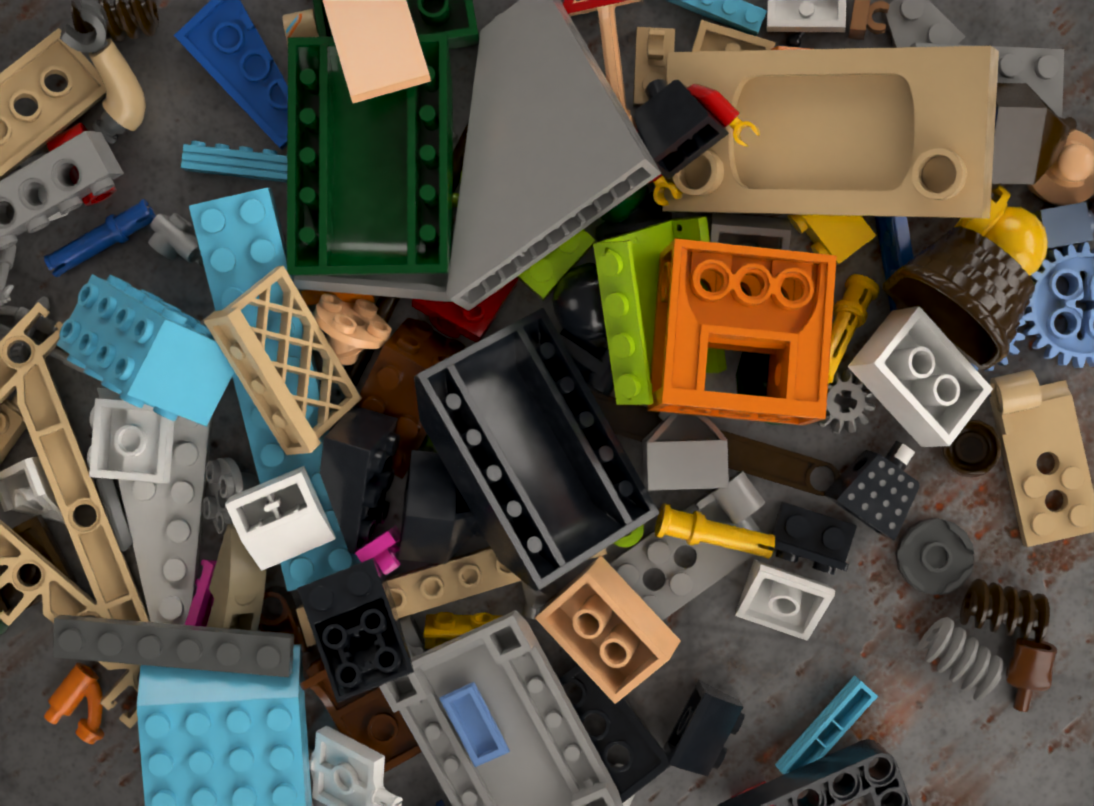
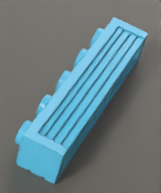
(732, 13)
(235, 163)
(828, 726)

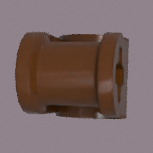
(285, 622)

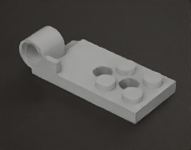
(711, 561)

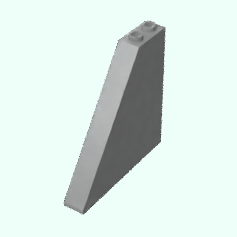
(540, 149)

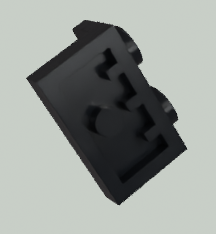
(812, 537)

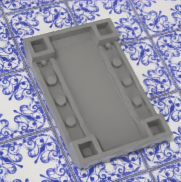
(548, 746)

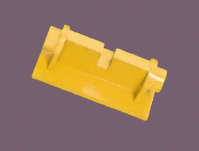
(447, 626)

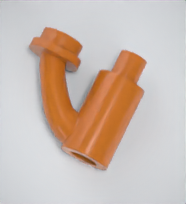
(77, 684)

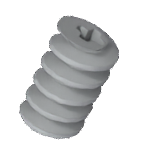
(963, 656)

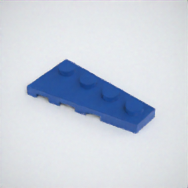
(238, 59)

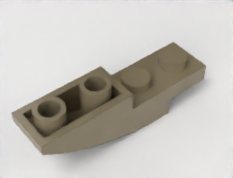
(236, 586)

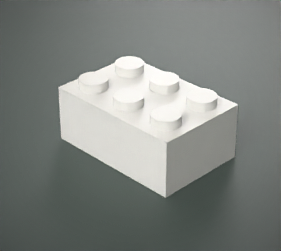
(920, 377)

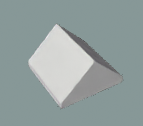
(783, 600)

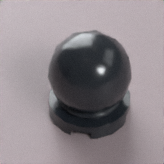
(579, 303)

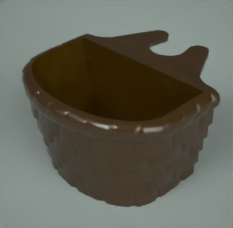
(968, 292)

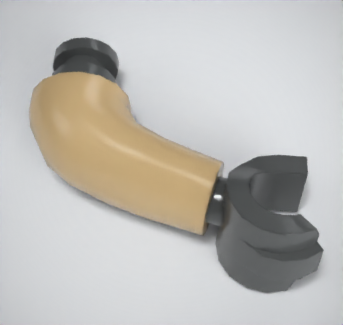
(124, 96)

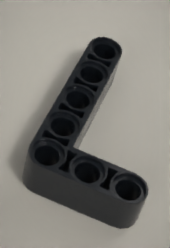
(819, 778)

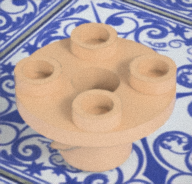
(1071, 175)
(351, 326)

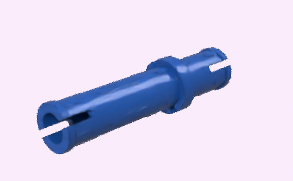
(100, 238)

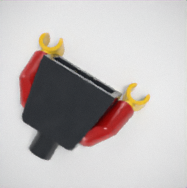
(682, 125)

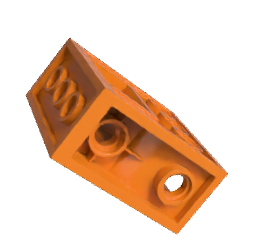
(789, 329)

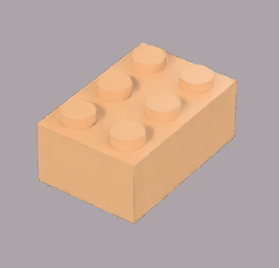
(608, 629)

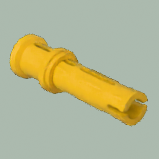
(849, 315)
(697, 528)

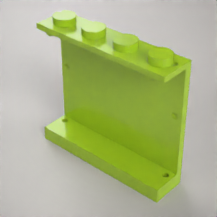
(628, 293)

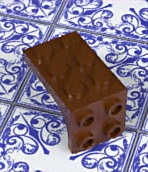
(392, 384)
(365, 718)

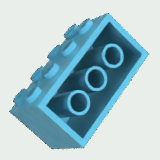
(146, 350)

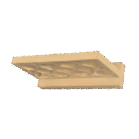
(266, 378)

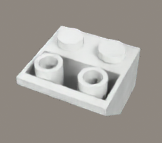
(280, 518)

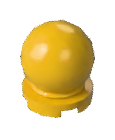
(1013, 230)

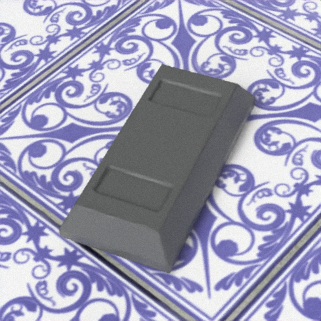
(114, 512)

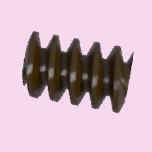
(123, 18)
(1006, 607)

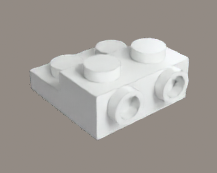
(129, 442)

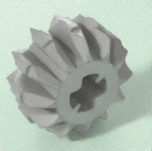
(857, 404)

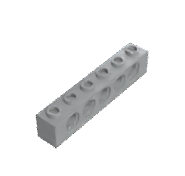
(96, 175)

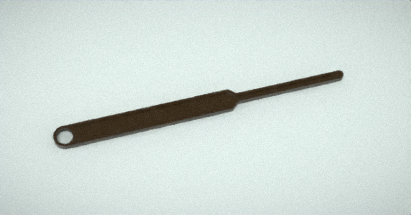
(743, 453)

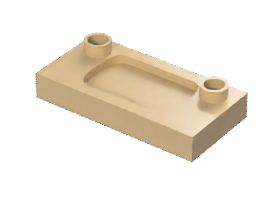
(846, 132)

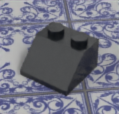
(703, 729)

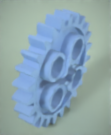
(1048, 303)

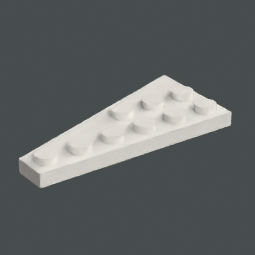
(168, 522)

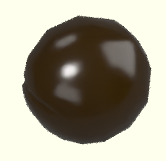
(973, 450)

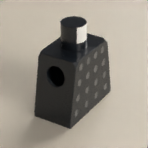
(877, 489)

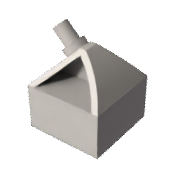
(685, 454)

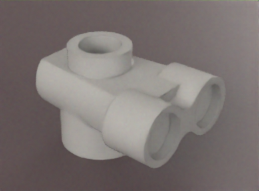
(174, 238)

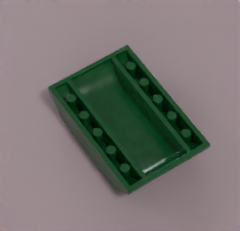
(370, 174)

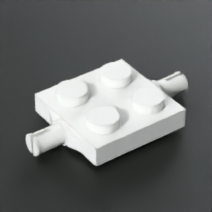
(347, 772)

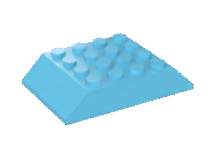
(223, 737)

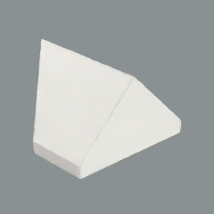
(27, 490)

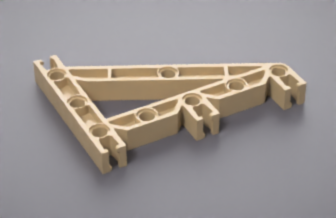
(71, 485)

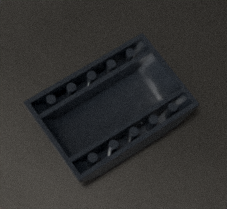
(531, 451)

